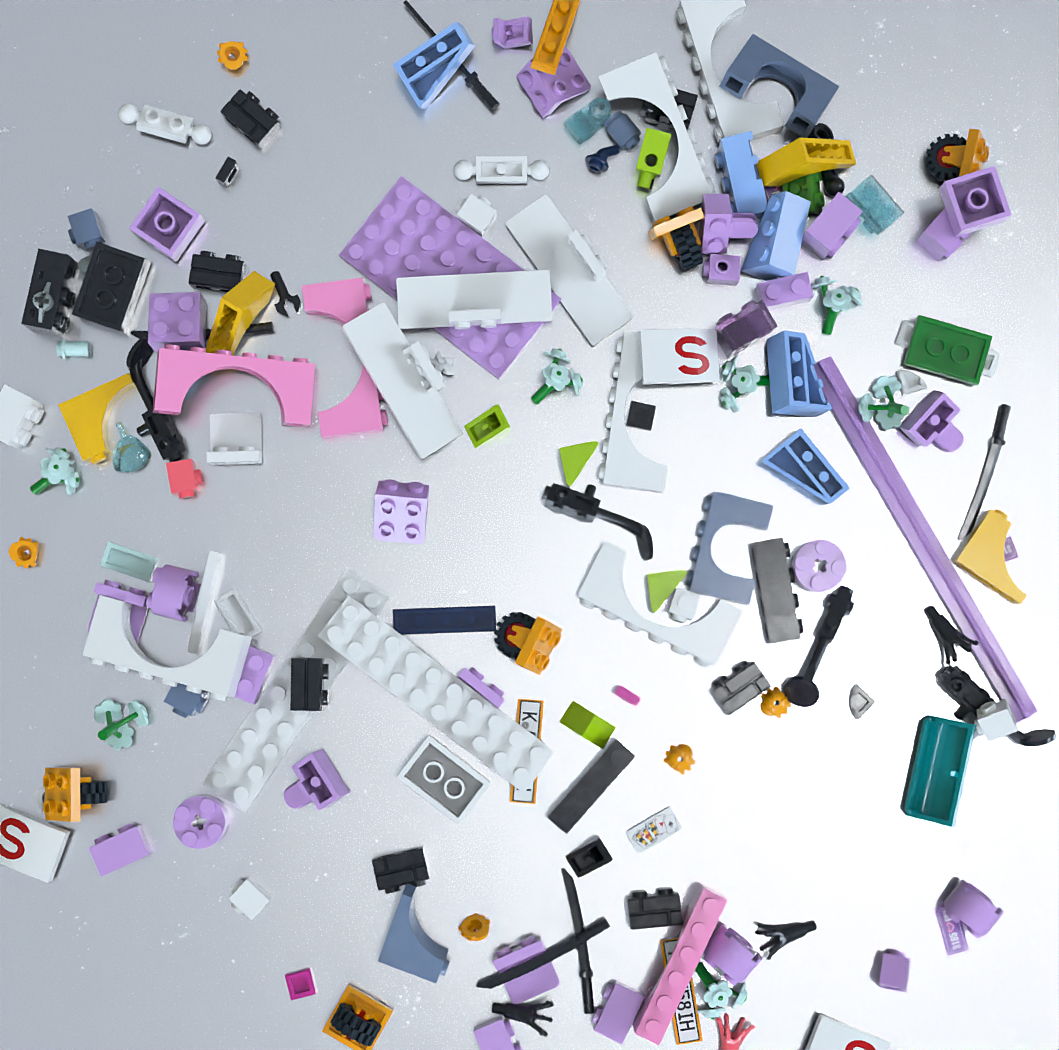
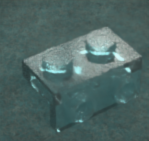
(877, 205)

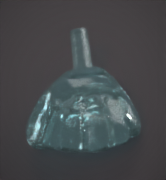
(129, 452)

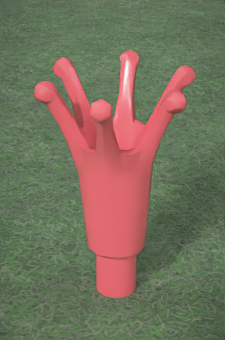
(729, 1039)

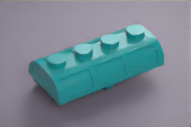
(939, 770)

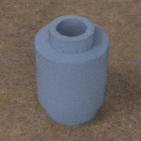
(623, 130)

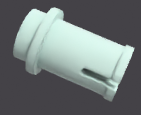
(72, 348)

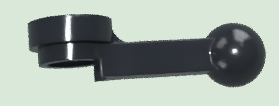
(833, 183)

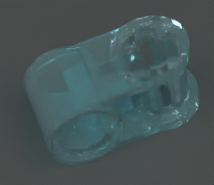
(585, 122)

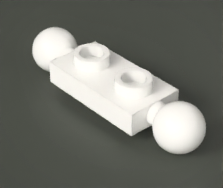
(164, 124)
(501, 169)

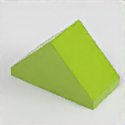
(487, 426)
(575, 459)
(661, 585)
(587, 724)

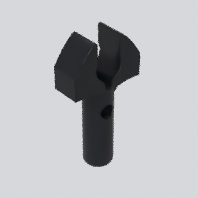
(284, 295)

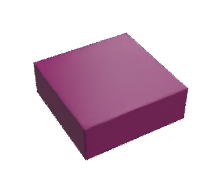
(627, 695)
(300, 983)

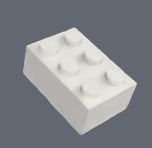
(444, 779)

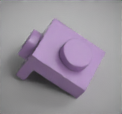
(512, 32)

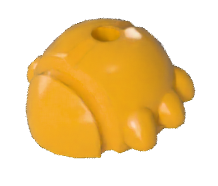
(232, 48)
(18, 553)
(769, 708)
(675, 752)
(475, 927)

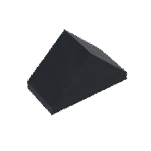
(589, 857)

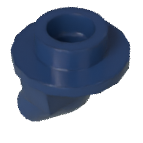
(597, 161)

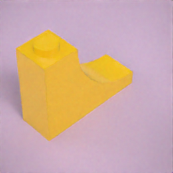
(804, 158)
(237, 312)
(89, 416)
(984, 555)

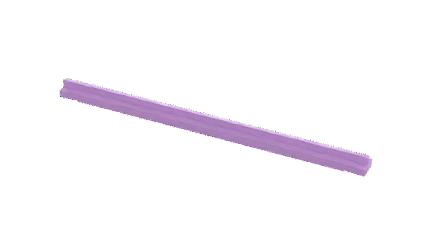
(923, 541)

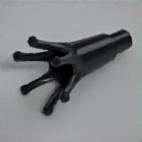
(948, 634)
(784, 935)
(524, 1014)

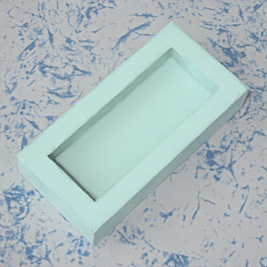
(128, 562)

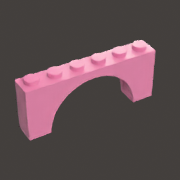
(288, 380)
(362, 408)
(664, 999)

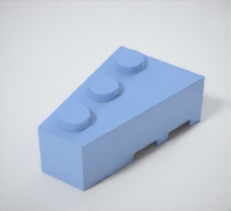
(434, 63)
(741, 174)
(778, 238)
(793, 377)
(807, 467)

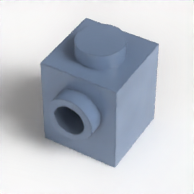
(85, 229)
(184, 701)

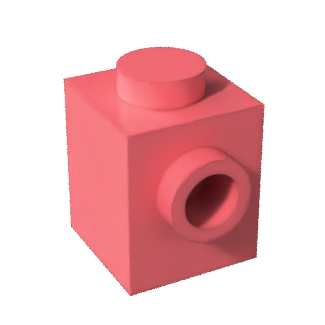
(184, 478)

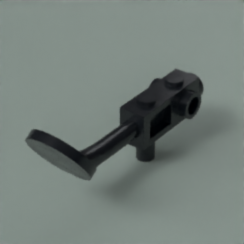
(159, 425)
(586, 508)
(802, 690)
(974, 697)

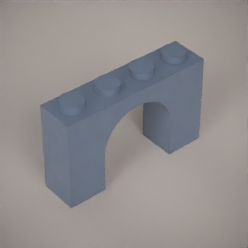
(762, 60)
(722, 511)

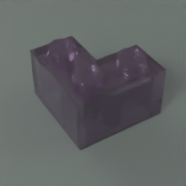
(746, 327)

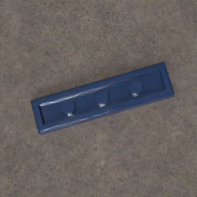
(444, 620)

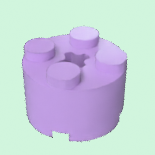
(833, 568)
(173, 592)
(194, 835)
(972, 908)
(731, 954)

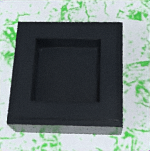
(227, 172)
(641, 416)

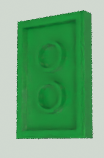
(948, 350)

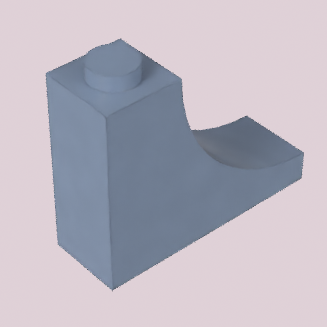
(409, 946)

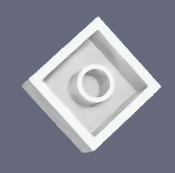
(17, 416)

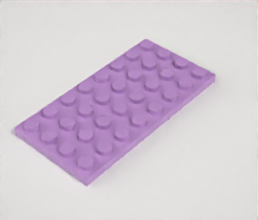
(420, 238)

